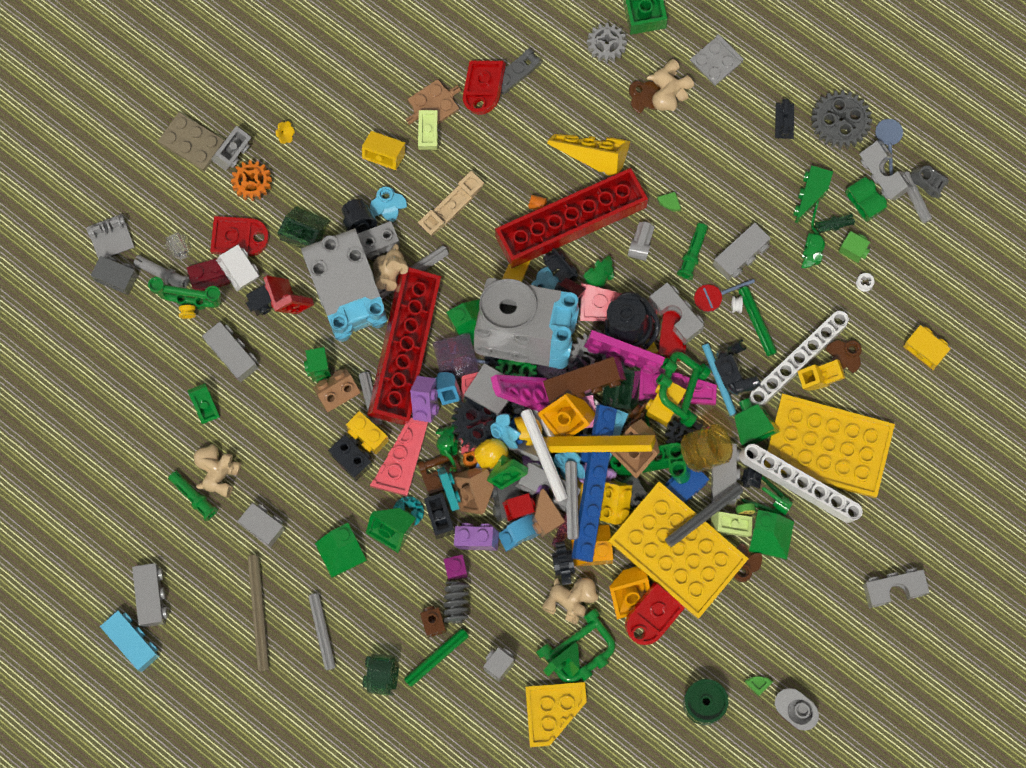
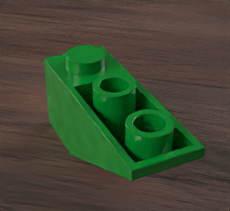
(816, 188)

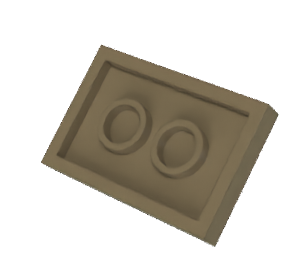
(191, 141)

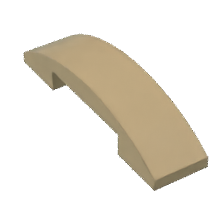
(452, 204)

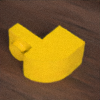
(821, 376)

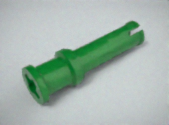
(691, 259)
(198, 501)

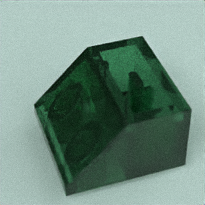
(302, 228)
(626, 394)

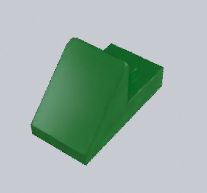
(203, 403)
(506, 472)
(565, 661)

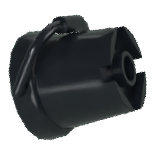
(631, 320)

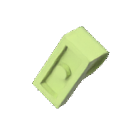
(428, 130)
(732, 524)

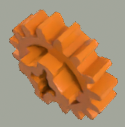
(250, 188)

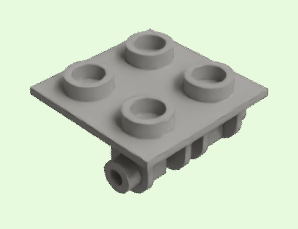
(110, 237)

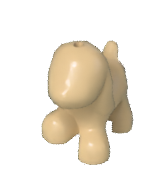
(670, 87)
(387, 268)
(207, 459)
(582, 591)

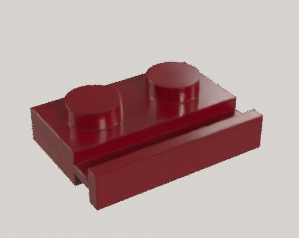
(206, 275)

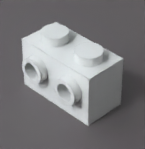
(238, 268)

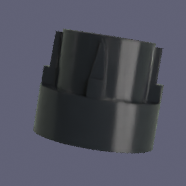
(358, 216)

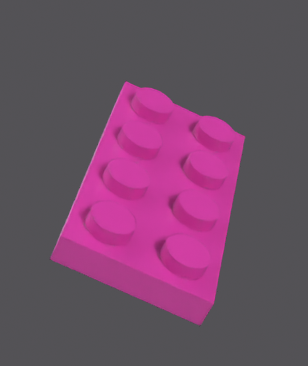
(629, 354)

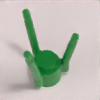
(782, 503)

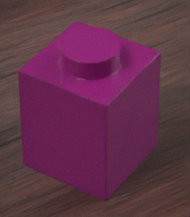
(455, 568)

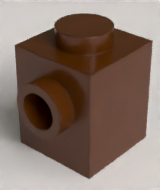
(432, 621)

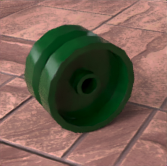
(704, 690)

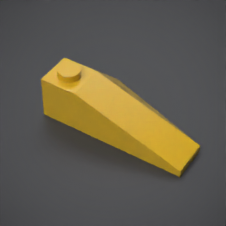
(600, 155)

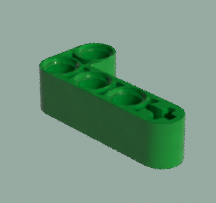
(667, 461)

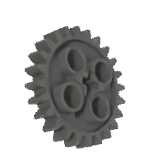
(832, 132)

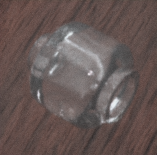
(177, 246)

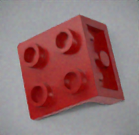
(283, 298)

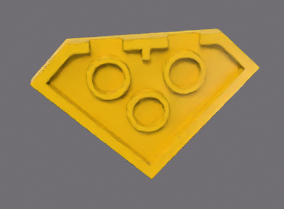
(552, 709)

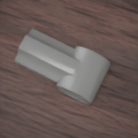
(640, 245)

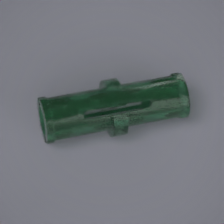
(835, 223)

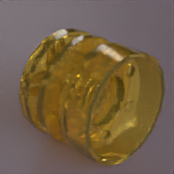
(706, 448)

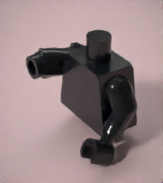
(730, 370)

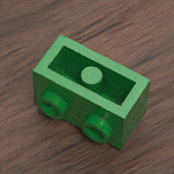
(317, 364)

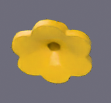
(285, 132)

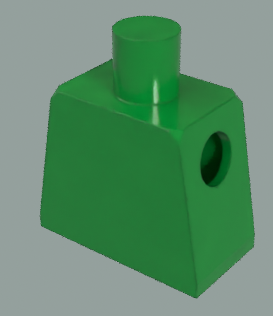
(754, 423)

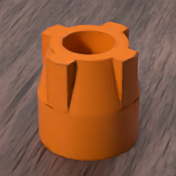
(537, 202)
(472, 464)

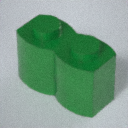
(866, 199)

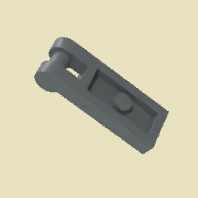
(519, 70)

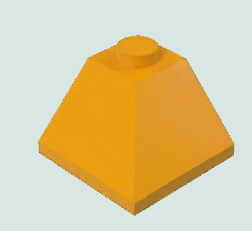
(567, 415)
(603, 549)
(628, 590)

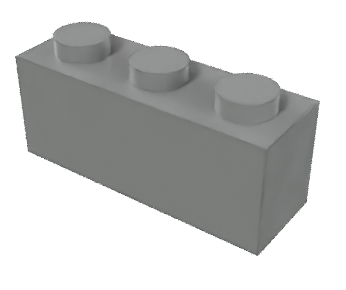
(742, 252)
(230, 351)
(725, 477)
(149, 595)

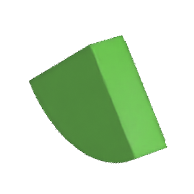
(669, 202)
(758, 684)

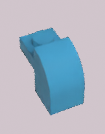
(447, 388)
(517, 532)

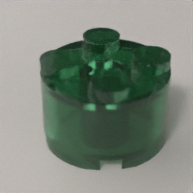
(381, 674)

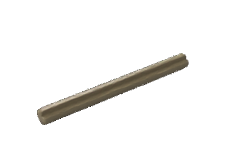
(258, 613)

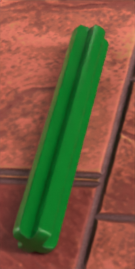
(757, 321)
(436, 657)

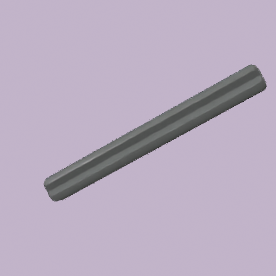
(704, 515)

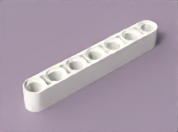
(803, 352)
(791, 484)

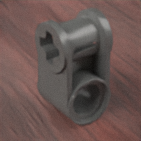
(932, 183)
(638, 491)

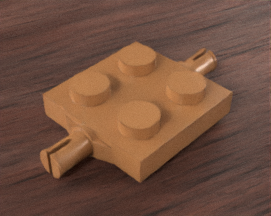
(434, 98)

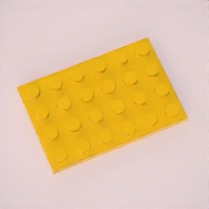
(831, 444)
(691, 569)

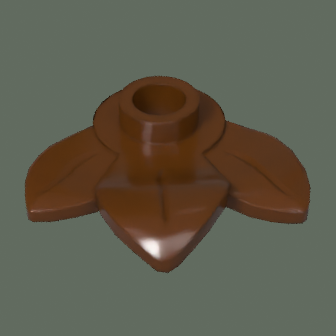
(644, 99)
(840, 351)
(637, 414)
(752, 564)

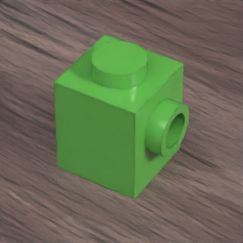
(855, 247)

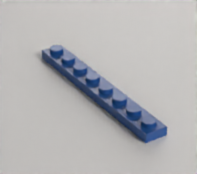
(593, 487)

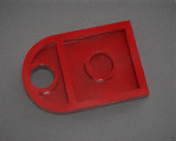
(483, 84)
(235, 231)
(654, 614)

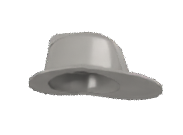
(797, 709)

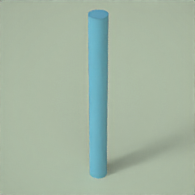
(725, 394)

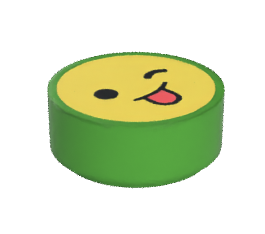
(745, 509)

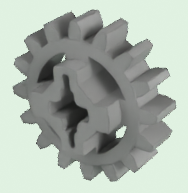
(612, 36)

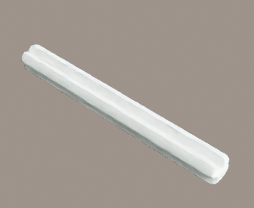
(544, 455)

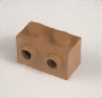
(336, 389)

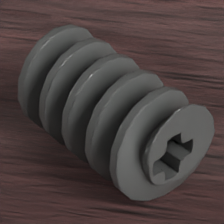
(455, 602)

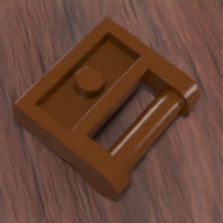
(432, 481)

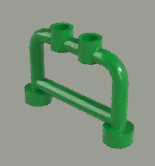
(212, 294)
(664, 380)
(600, 661)

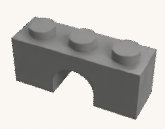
(875, 158)
(668, 299)
(537, 477)
(878, 590)

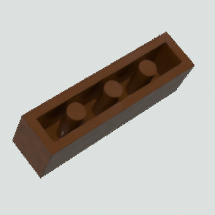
(586, 379)

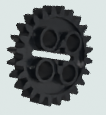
(461, 422)

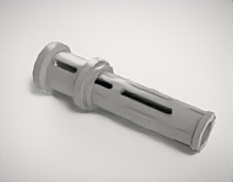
(168, 275)

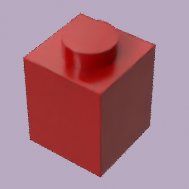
(519, 507)

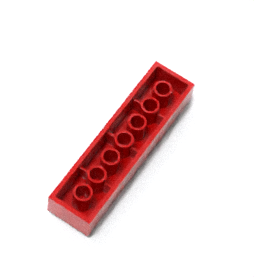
(571, 218)
(404, 346)

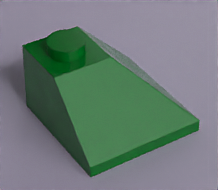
(464, 318)
(390, 527)
(771, 535)
(340, 550)

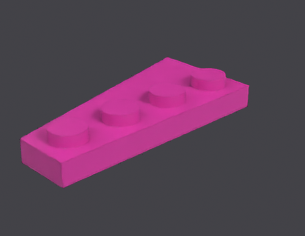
(521, 390)
(703, 394)

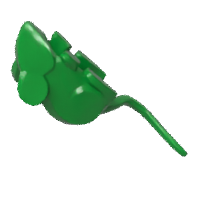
(814, 246)
(600, 273)
(447, 444)

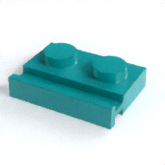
(447, 482)

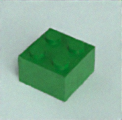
(645, 15)

